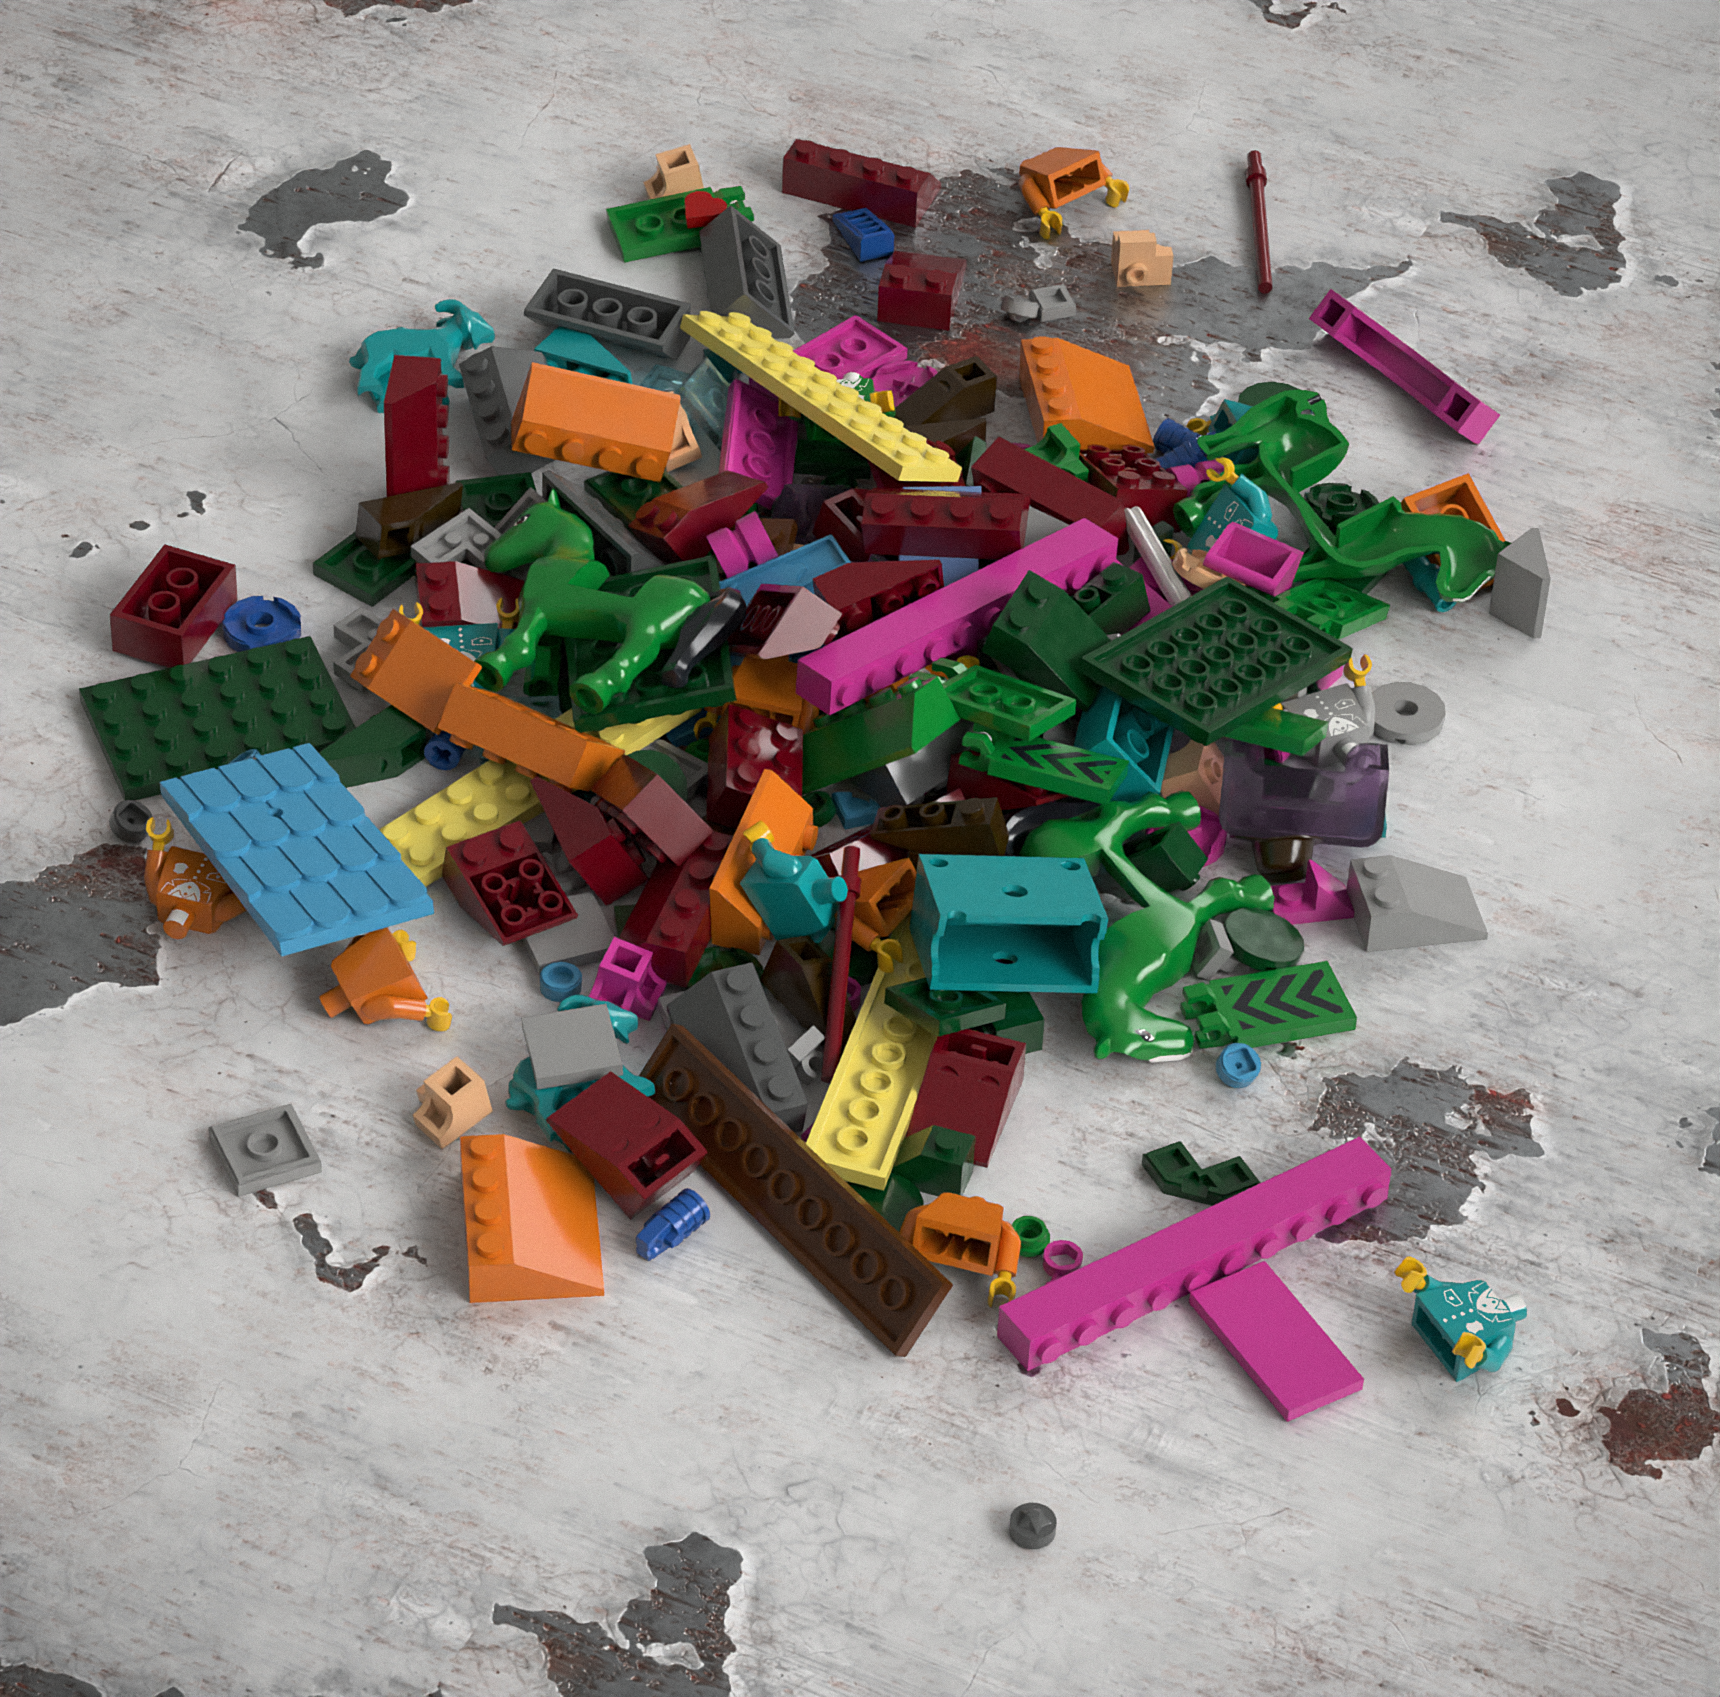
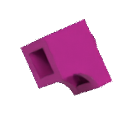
(628, 979)

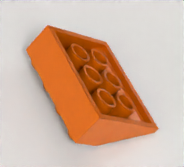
(1083, 392)
(528, 1221)

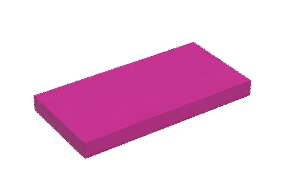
(849, 348)
(758, 440)
(1276, 1341)

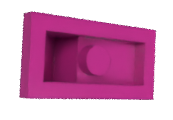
(1315, 900)

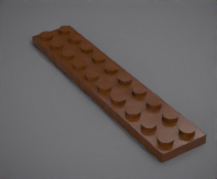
(797, 1194)

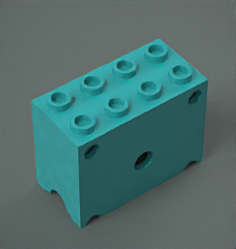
(1008, 908)

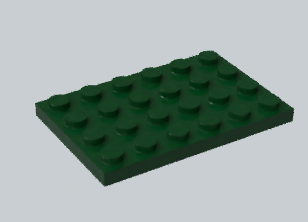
(1215, 660)
(708, 682)
(212, 712)

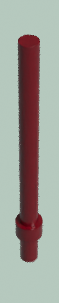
(1256, 180)
(841, 963)

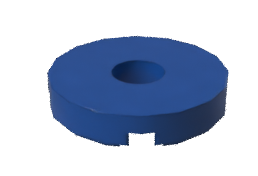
(241, 618)

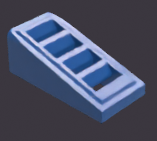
(865, 234)

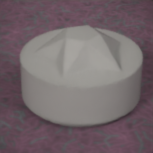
(1019, 308)

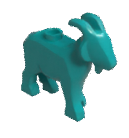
(377, 351)
(546, 1101)

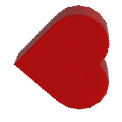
(702, 208)

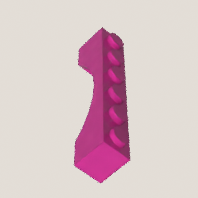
(1404, 367)

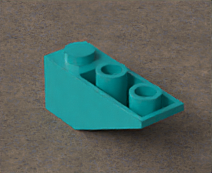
(581, 354)

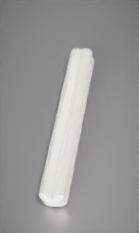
(1155, 556)

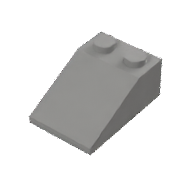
(1411, 904)

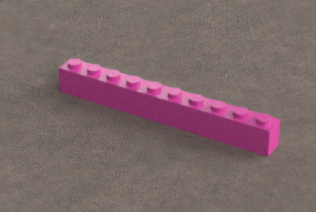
(947, 618)
(1192, 1253)

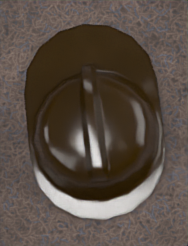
(1282, 857)

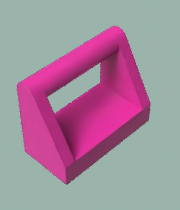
(1254, 559)

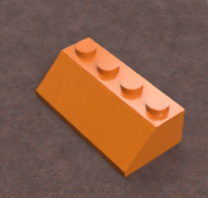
(595, 422)
(526, 738)
(790, 820)

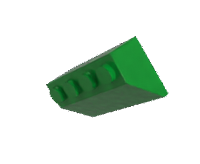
(875, 732)

